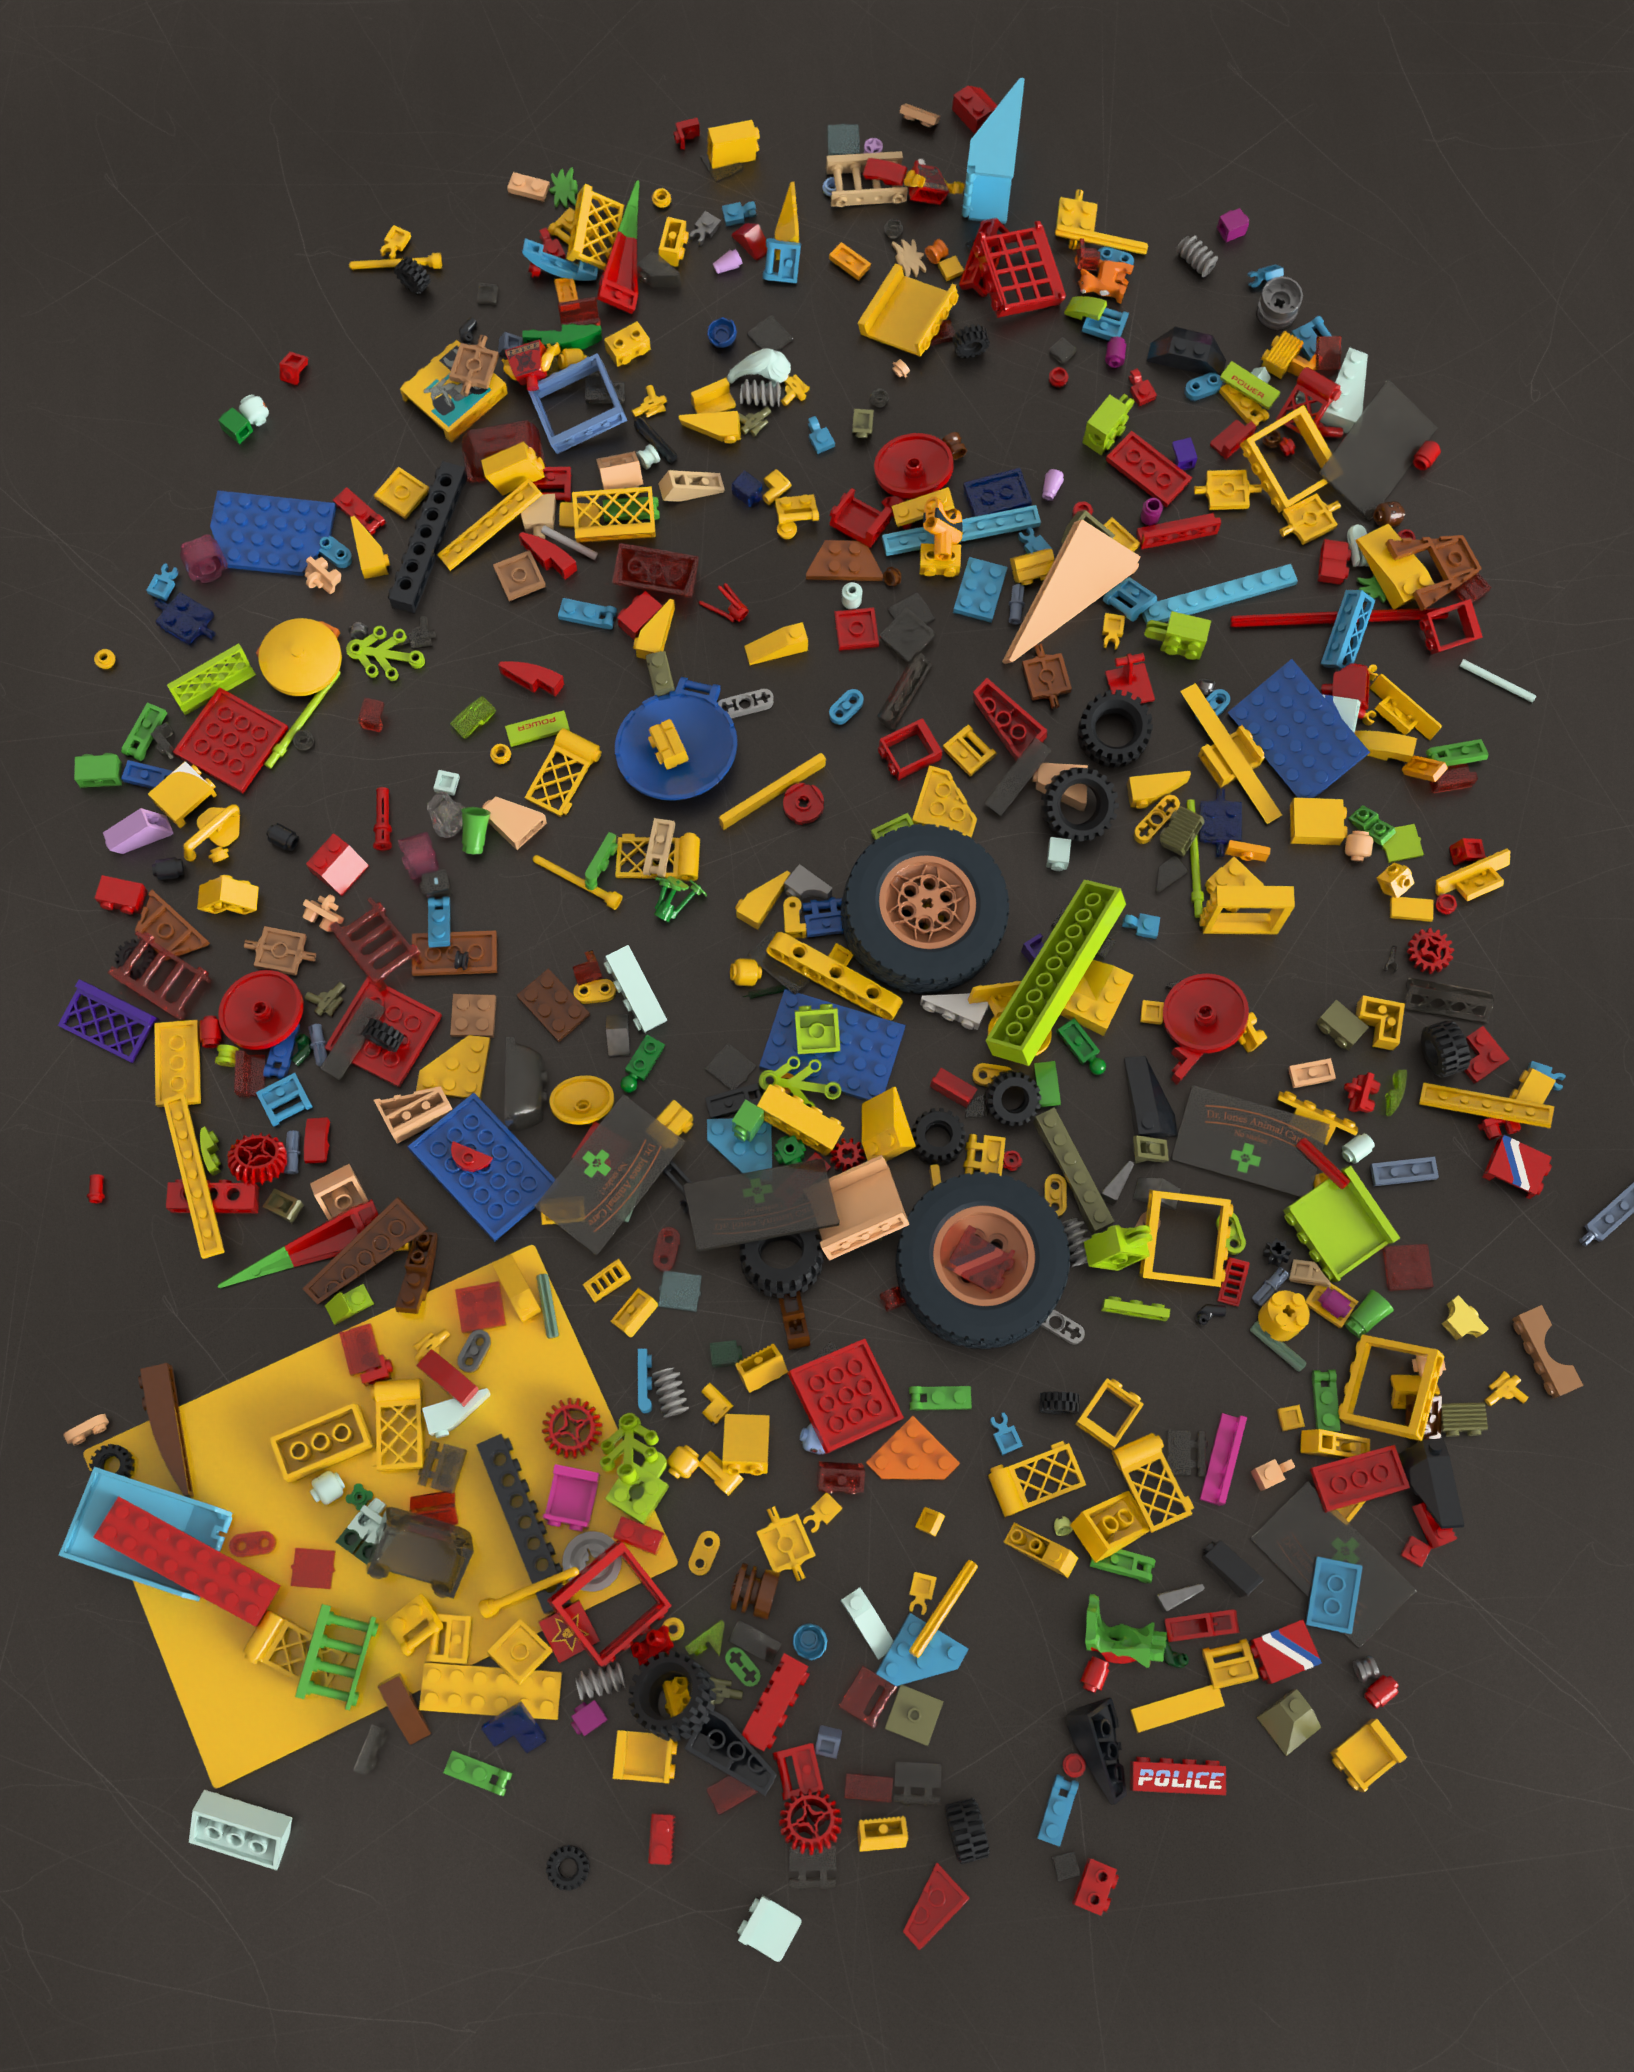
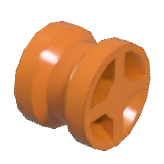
(936, 251)

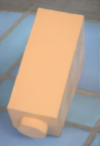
(1074, 796)
(514, 821)

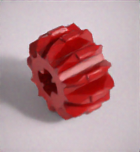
(838, 1153)

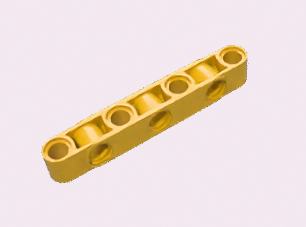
(848, 984)

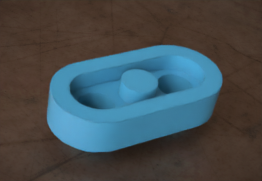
(1115, 255)
(1204, 386)
(333, 550)
(1221, 695)
(844, 706)

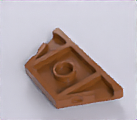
(844, 562)
(169, 927)

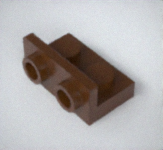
(1433, 1425)

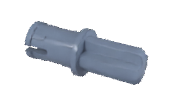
(1016, 604)
(318, 1043)
(293, 1152)
(1270, 1286)

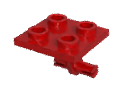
(1131, 678)

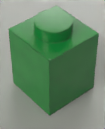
(235, 425)

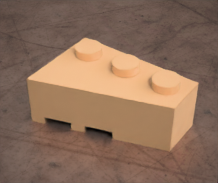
(413, 1112)

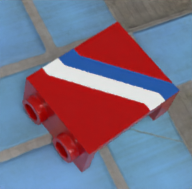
(1518, 1165)
(1284, 1652)

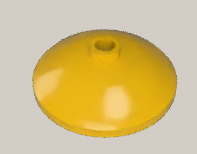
(581, 1100)

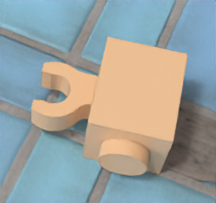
(1271, 1473)

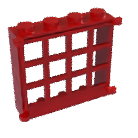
(991, 278)

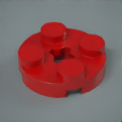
(808, 793)

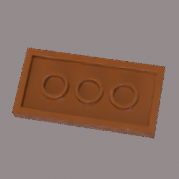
(440, 960)

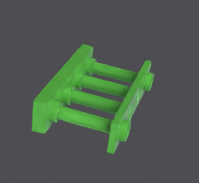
(321, 1640)

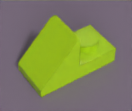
(348, 1304)

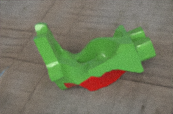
(1133, 1644)

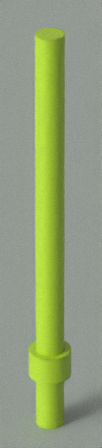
(280, 749)
(1197, 895)

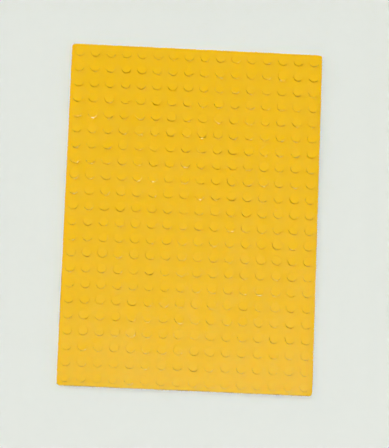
(249, 1711)

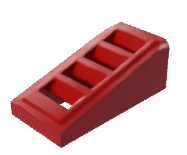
(1228, 1271)

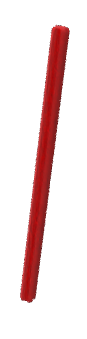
(1327, 617)

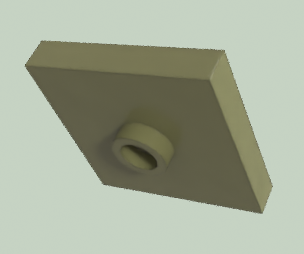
(914, 1715)

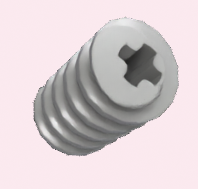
(1196, 256)
(760, 392)
(1076, 1241)
(670, 1392)
(600, 1681)

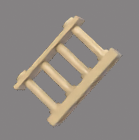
(855, 164)

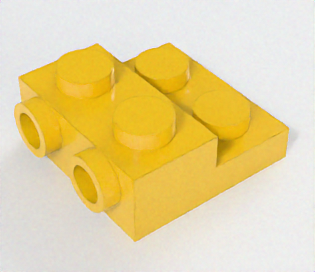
(1232, 874)

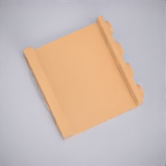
(865, 1206)

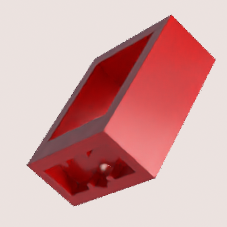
(1468, 621)
(926, 737)

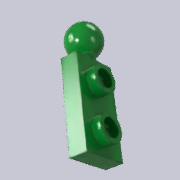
(1082, 1046)
(641, 1063)

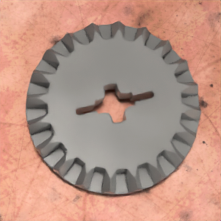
(577, 1555)

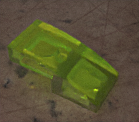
(472, 716)
(1395, 1096)

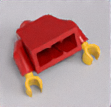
(1354, 684)

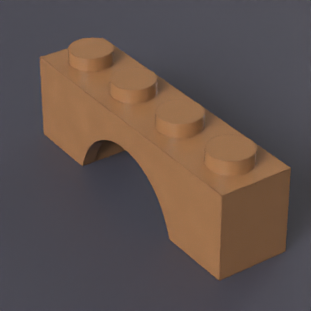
(1557, 1377)

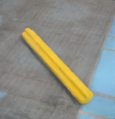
(1101, 239)
(943, 1608)

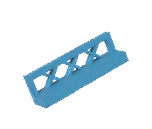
(1345, 629)

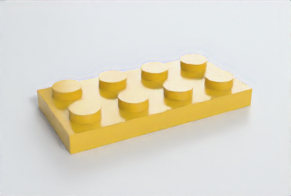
(177, 1061)

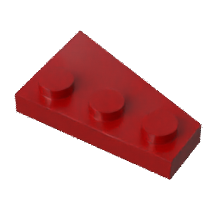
(935, 1907)

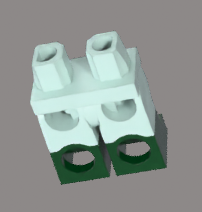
(362, 1531)

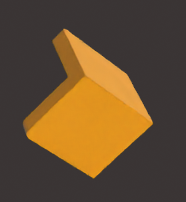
(1299, 363)

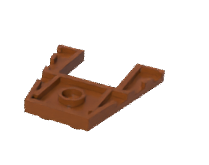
(1452, 558)

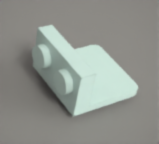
(769, 1928)

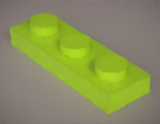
(1135, 1308)

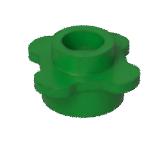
(359, 1490)

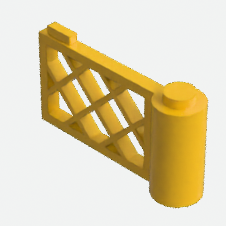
(579, 751)
(685, 857)
(391, 1395)
(1142, 1453)
(1008, 1486)
(269, 1635)

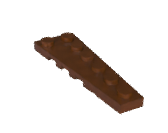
(381, 1238)

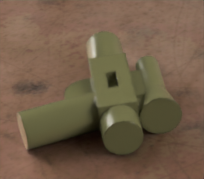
(754, 423)
(326, 1001)
(723, 1692)

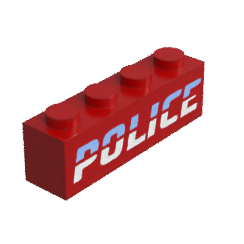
(1177, 1777)

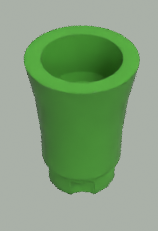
(474, 829)
(1368, 1314)

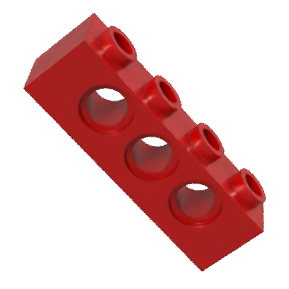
(246, 1203)

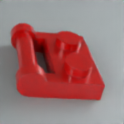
(556, 478)
(805, 1767)

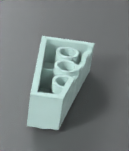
(1349, 406)
(635, 989)

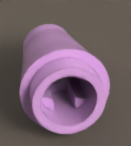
(729, 261)
(1052, 483)

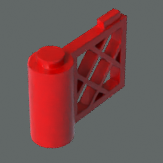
(1318, 388)

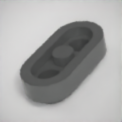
(473, 1351)

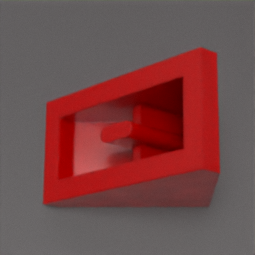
(752, 240)

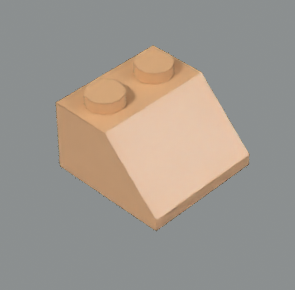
(620, 471)
(338, 1191)

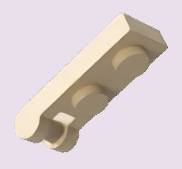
(659, 847)

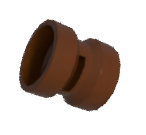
(953, 441)

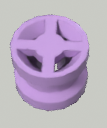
(872, 145)

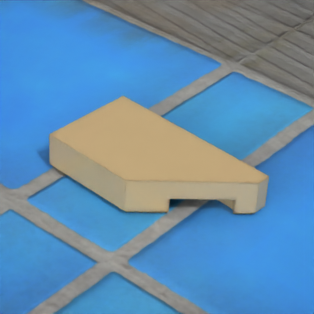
(1308, 1273)

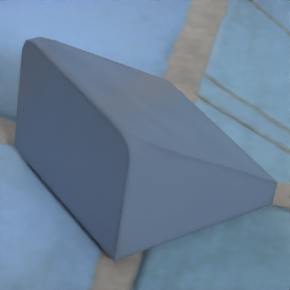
(508, 341)
(828, 1741)

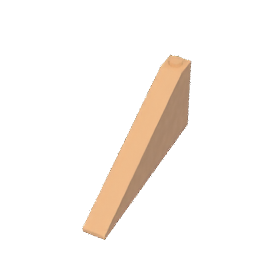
(1080, 574)

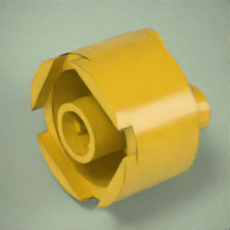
(1284, 1315)

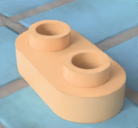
(94, 1425)

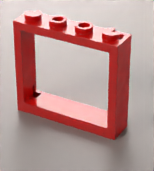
(639, 1627)

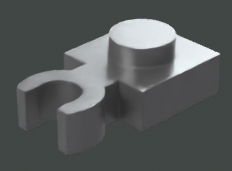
(705, 226)

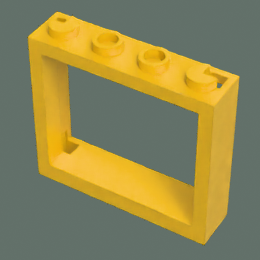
(1261, 469)
(1275, 897)
(1221, 1253)
(1424, 1397)

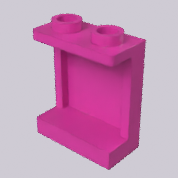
(571, 1497)

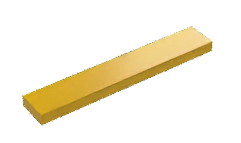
(489, 524)
(772, 791)
(1487, 1105)

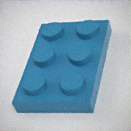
(980, 589)
(1334, 1595)

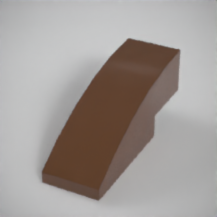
(794, 1321)
(404, 1708)

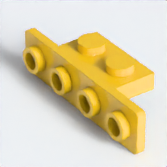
(1402, 710)
(1475, 878)
(996, 995)
(1309, 1110)

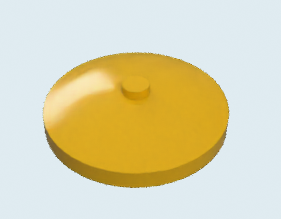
(300, 657)

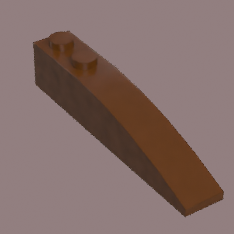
(166, 1422)

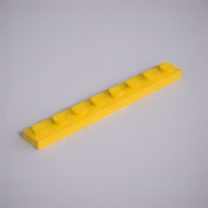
(193, 1176)

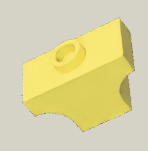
(1463, 1320)

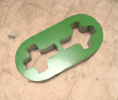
(738, 1670)

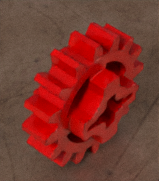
(1426, 958)

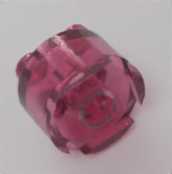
(203, 559)
(419, 855)

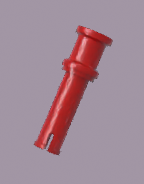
(382, 829)

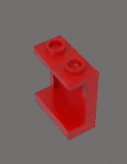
(859, 519)

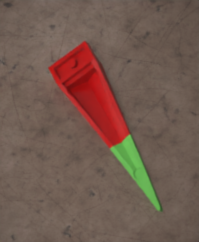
(619, 278)
(316, 1245)

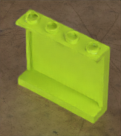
(1340, 1225)

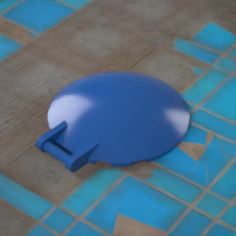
(703, 730)

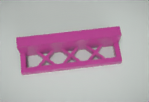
(1223, 1459)

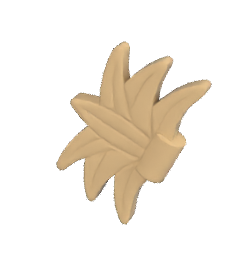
(909, 257)

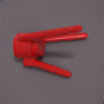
(737, 609)

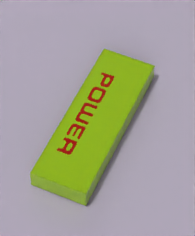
(1250, 385)
(536, 728)

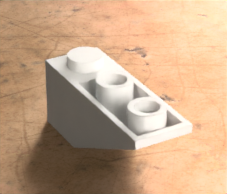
(956, 1008)

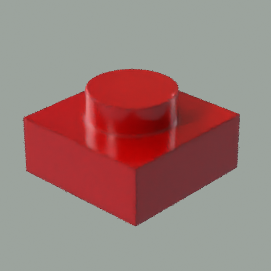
(1415, 1551)

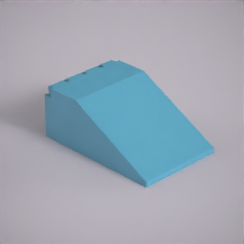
(993, 160)
(186, 1514)

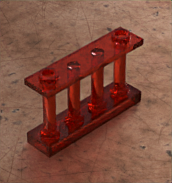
(366, 962)
(158, 997)

